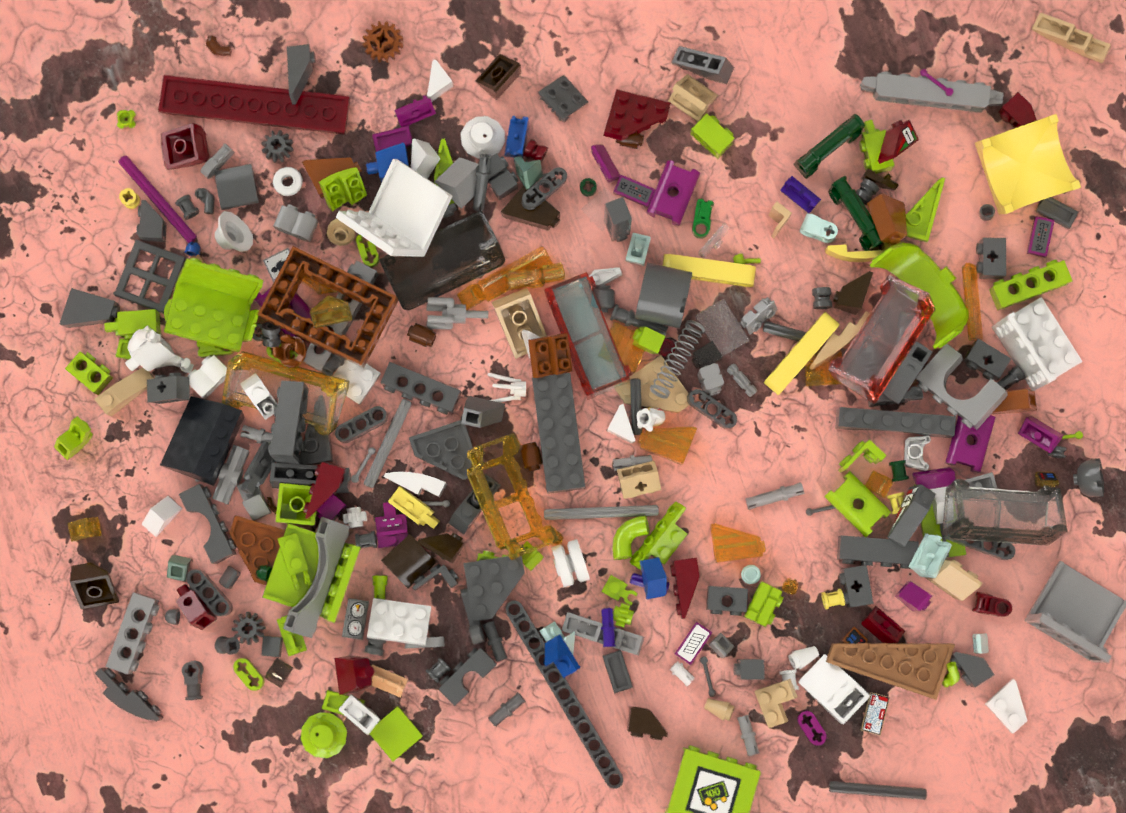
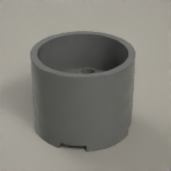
(663, 295)

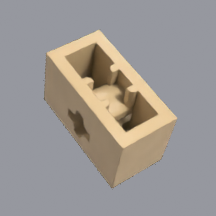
(639, 479)

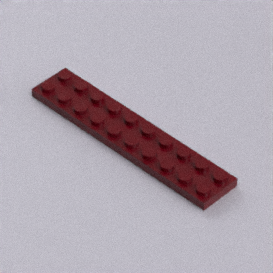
(253, 104)

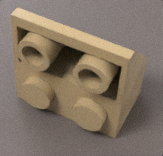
(955, 580)

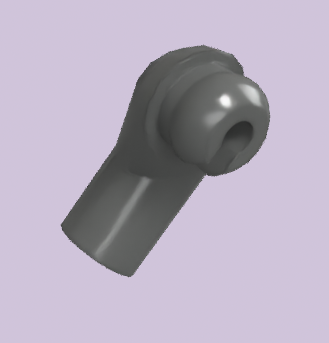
(207, 198)

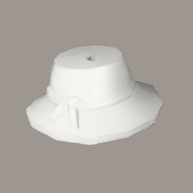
(473, 139)
(233, 233)

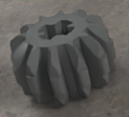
(275, 139)
(252, 633)

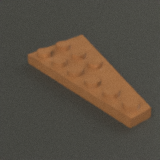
(904, 665)

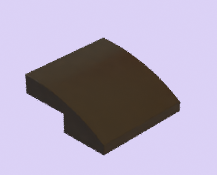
(408, 561)

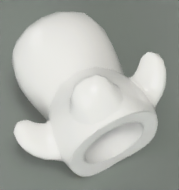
(650, 417)

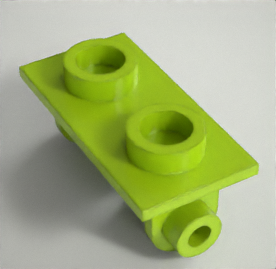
(293, 642)

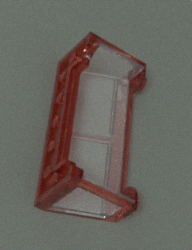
(884, 339)

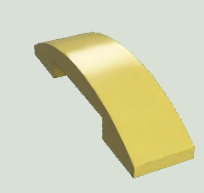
(840, 252)

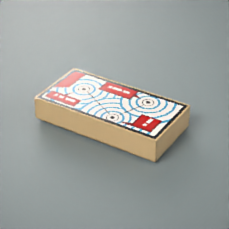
(875, 713)

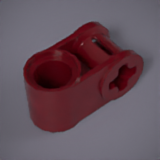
(988, 605)

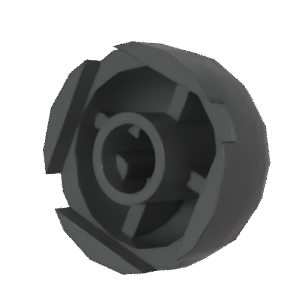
(1090, 478)

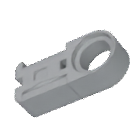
(217, 161)
(430, 642)

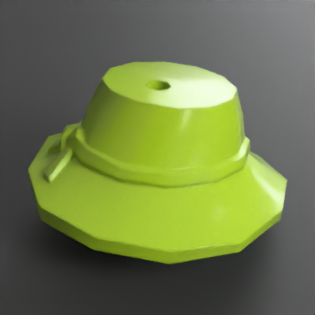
(331, 735)

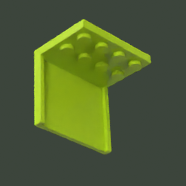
(212, 304)
(280, 584)

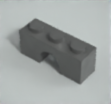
(453, 686)

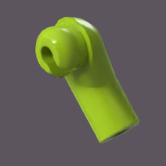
(953, 675)

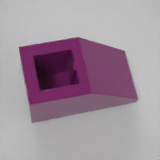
(914, 597)

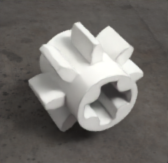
(354, 517)

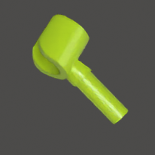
(739, 258)

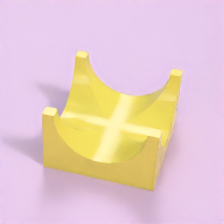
(1025, 165)

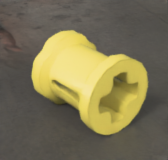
(131, 203)
(899, 496)
(833, 599)

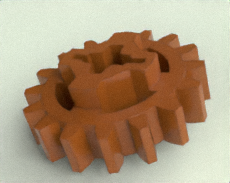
(390, 42)

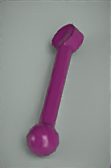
(948, 91)

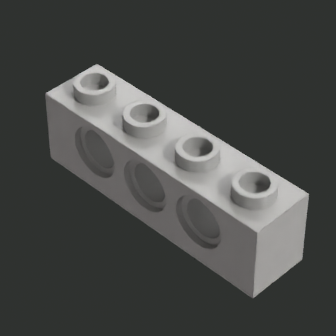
(117, 660)

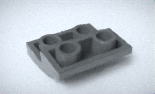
(236, 186)

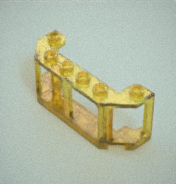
(491, 507)

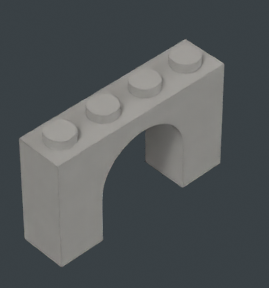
(973, 410)

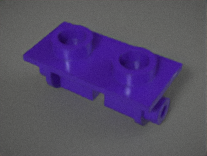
(800, 194)

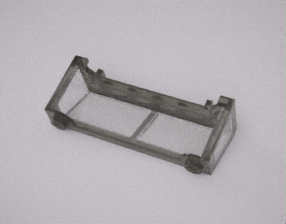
(1003, 514)

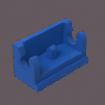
(516, 137)

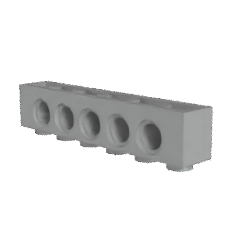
(317, 361)

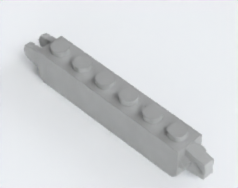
(924, 92)

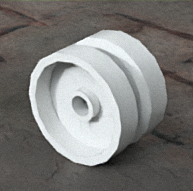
(570, 563)

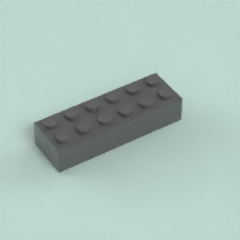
(558, 433)

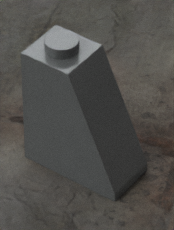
(88, 309)

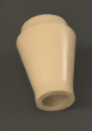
(719, 708)

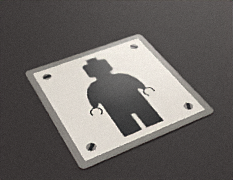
(275, 262)

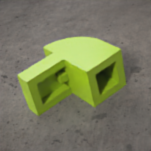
(73, 439)

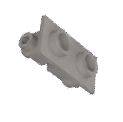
(765, 310)

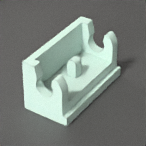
(930, 556)

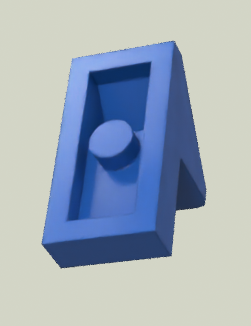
(559, 653)

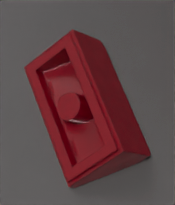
(882, 626)

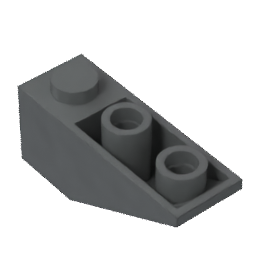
(907, 372)
(470, 508)

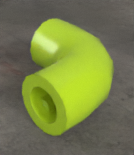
(626, 534)

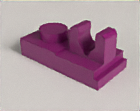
(415, 111)

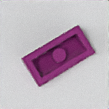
(605, 162)
(1040, 434)
(934, 478)

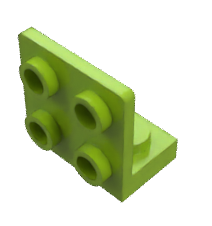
(871, 454)

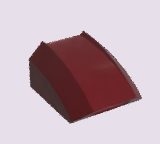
(184, 147)

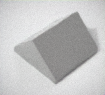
(459, 181)

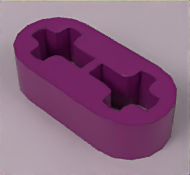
(815, 725)

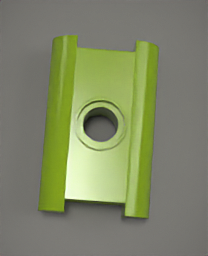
(871, 510)

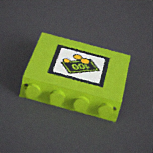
(712, 784)

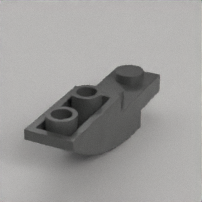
(132, 702)

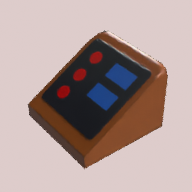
(854, 636)

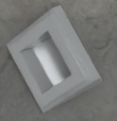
(721, 645)

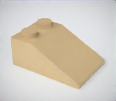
(515, 314)

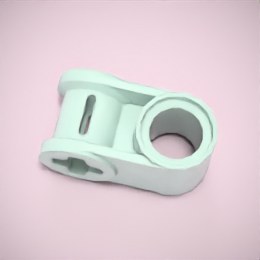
(816, 228)

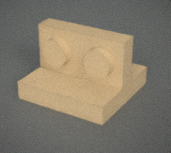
(692, 97)

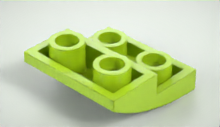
(343, 188)

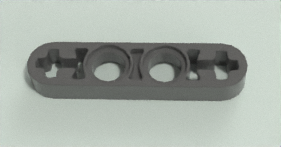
(978, 546)

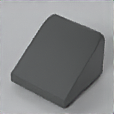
(229, 577)
(272, 646)

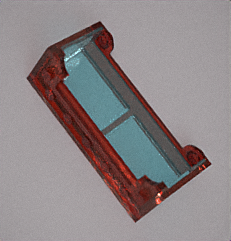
(589, 336)

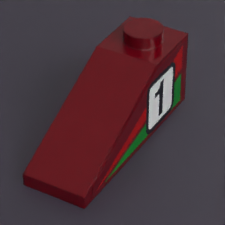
(897, 140)

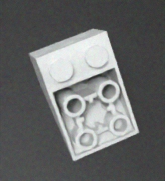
(834, 689)

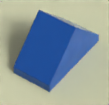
(653, 578)

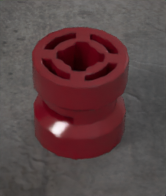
(535, 151)

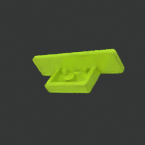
(663, 539)

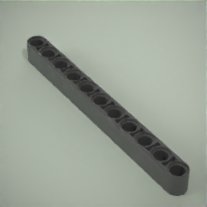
(582, 717)

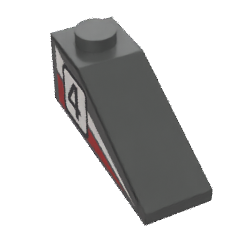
(911, 513)

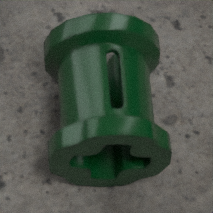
(898, 470)

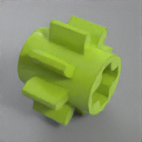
(622, 615)

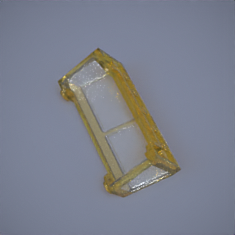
(325, 392)

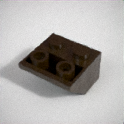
(642, 722)

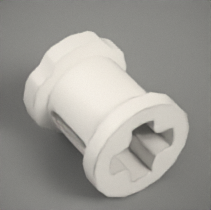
(787, 674)

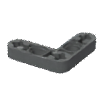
(475, 626)

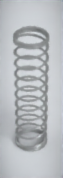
(662, 389)

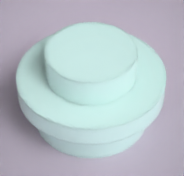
(750, 574)

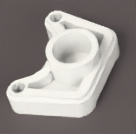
(914, 452)

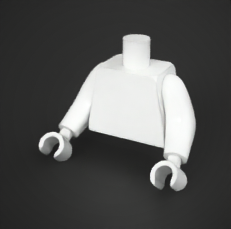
(153, 352)

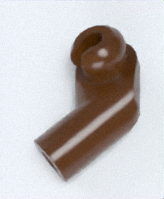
(215, 47)

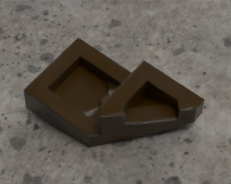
(885, 183)

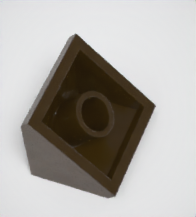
(499, 75)

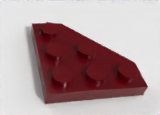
(634, 114)

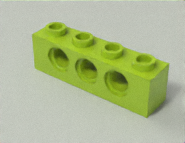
(1059, 277)

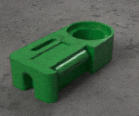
(702, 216)

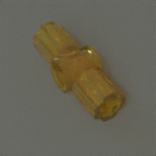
(535, 276)

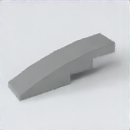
(592, 631)

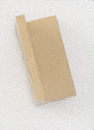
(780, 215)

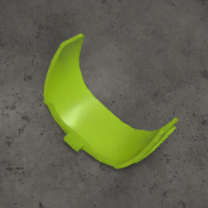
(918, 269)

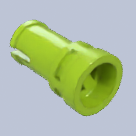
(379, 583)

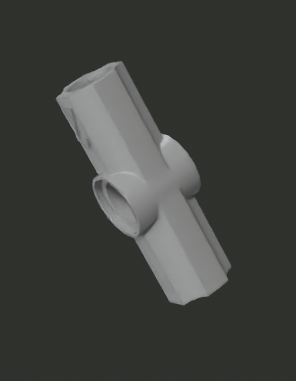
(230, 474)

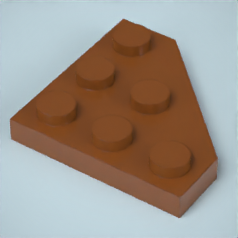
(255, 543)

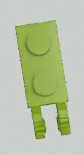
(294, 558)

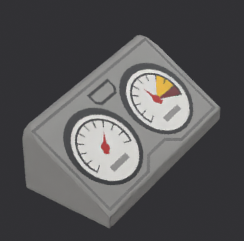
(355, 619)

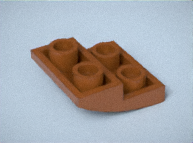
(550, 355)

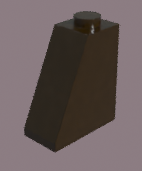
(542, 217)

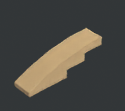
(1071, 38)
(836, 343)

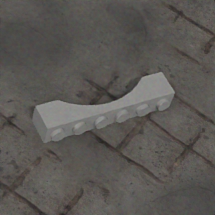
(304, 616)

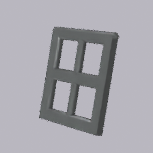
(149, 276)

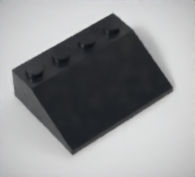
(203, 439)

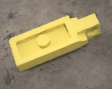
(413, 507)

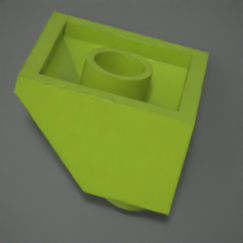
(292, 503)

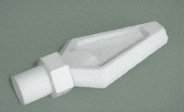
(604, 276)

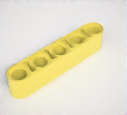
(713, 270)
(801, 353)

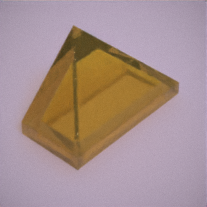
(330, 312)

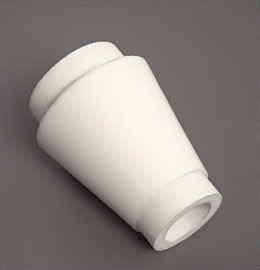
(802, 657)

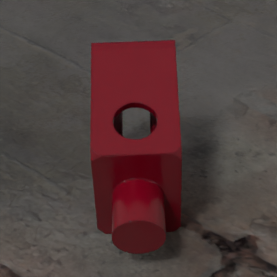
(194, 608)
(353, 673)

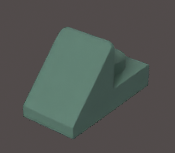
(528, 172)

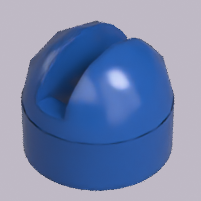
(193, 249)

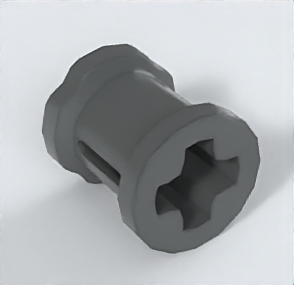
(187, 207)
(366, 540)
(227, 645)
(438, 670)

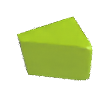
(531, 559)

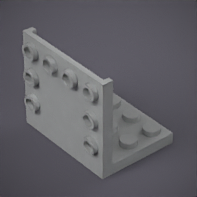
(1077, 613)

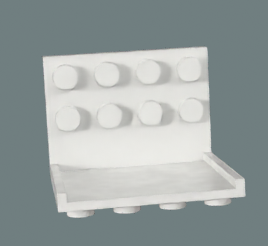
(402, 213)
(1037, 344)

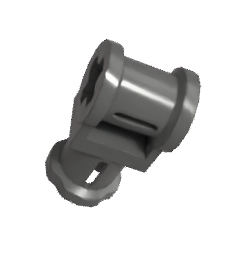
(193, 680)

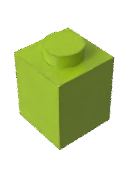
(648, 340)

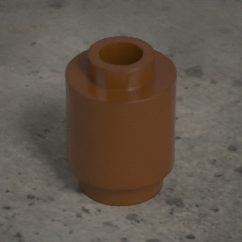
(633, 141)
(421, 335)
(531, 456)

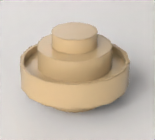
(340, 233)

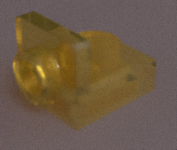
(84, 529)

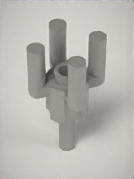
(451, 313)

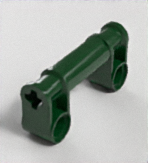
(848, 131)
(842, 192)

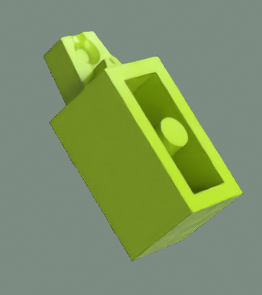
(871, 146)
(131, 321)

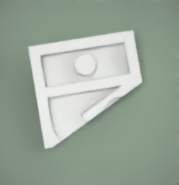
(1008, 706)

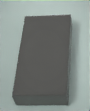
(1057, 211)
(617, 671)

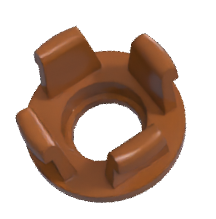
(283, 352)

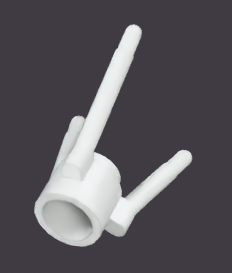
(517, 387)

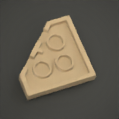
(678, 395)

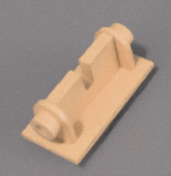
(388, 681)

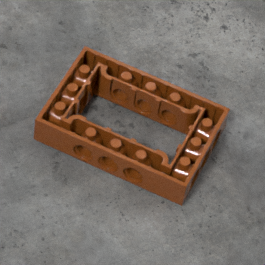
(287, 283)

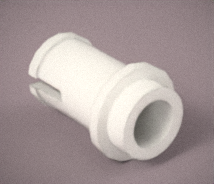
(682, 673)

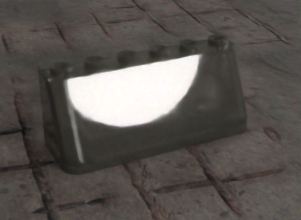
(452, 259)

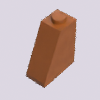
(322, 168)
(888, 218)
(1017, 401)

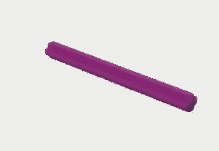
(157, 199)

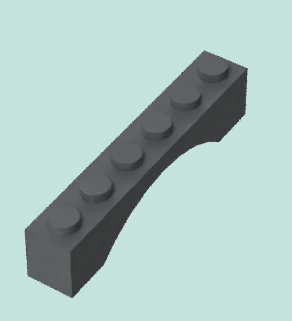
(895, 421)

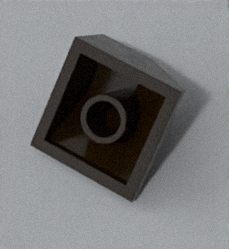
(852, 295)
(444, 545)
(92, 586)

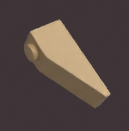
(123, 392)

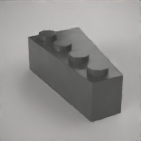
(289, 422)

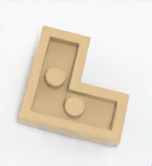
(771, 699)

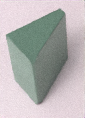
(178, 567)

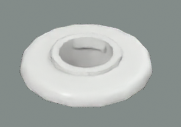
(285, 172)

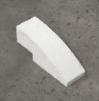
(417, 482)

